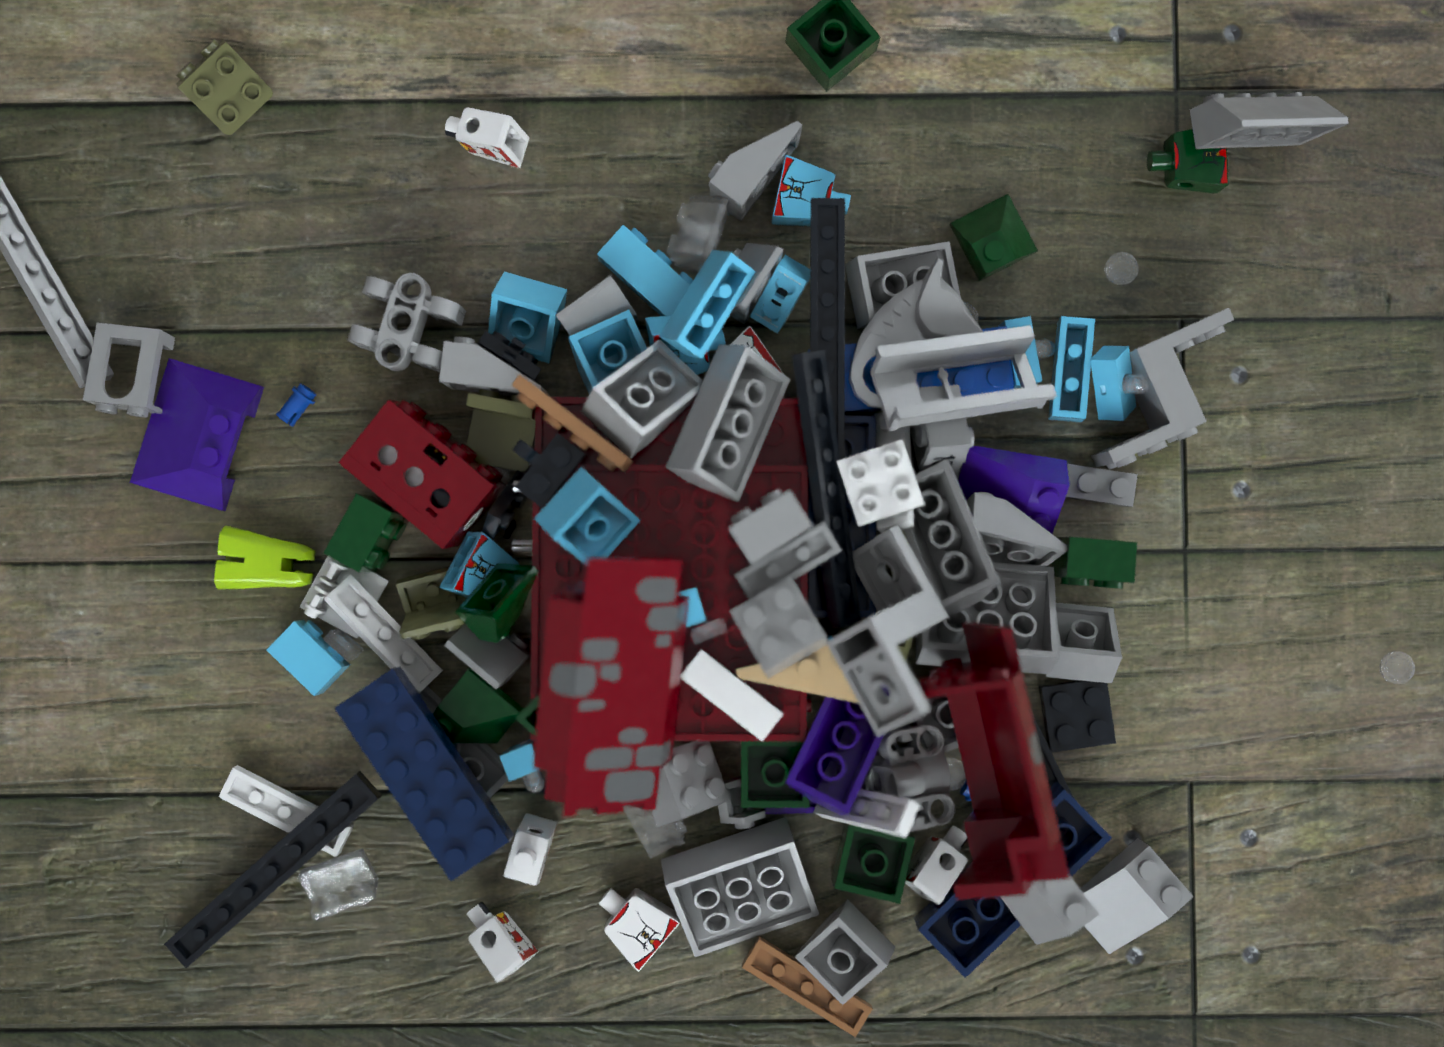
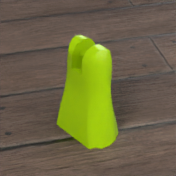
(259, 561)

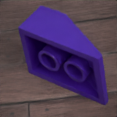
(1025, 480)

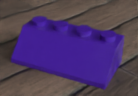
(835, 755)

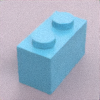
(308, 656)

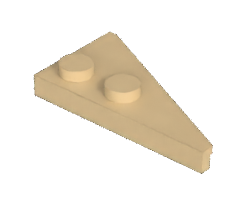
(813, 674)

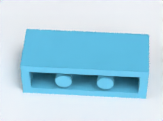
(644, 271)
(707, 303)
(1072, 368)

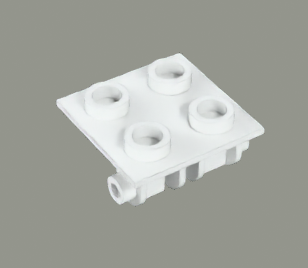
(880, 482)
(328, 578)

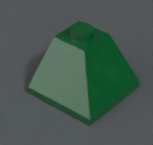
(993, 237)
(497, 601)
(476, 711)

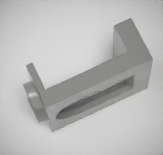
(140, 399)

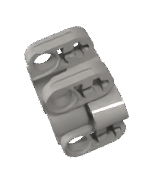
(399, 305)
(913, 773)

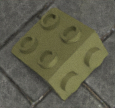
(223, 87)
(498, 427)
(427, 605)

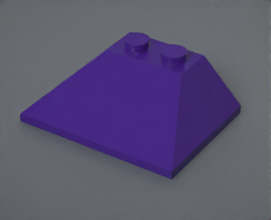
(196, 435)

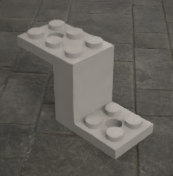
(1170, 401)
(869, 649)

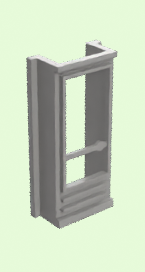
(900, 394)

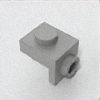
(731, 811)

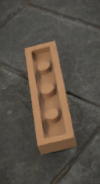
(559, 417)
(795, 981)

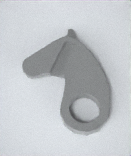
(916, 313)

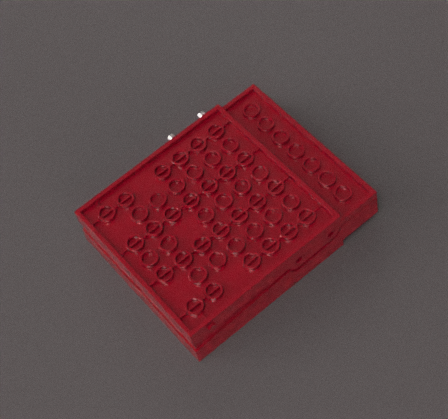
(686, 526)

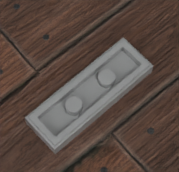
(789, 560)

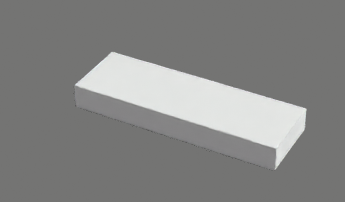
(731, 695)

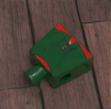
(1190, 167)

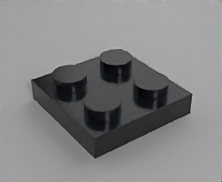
(1077, 715)

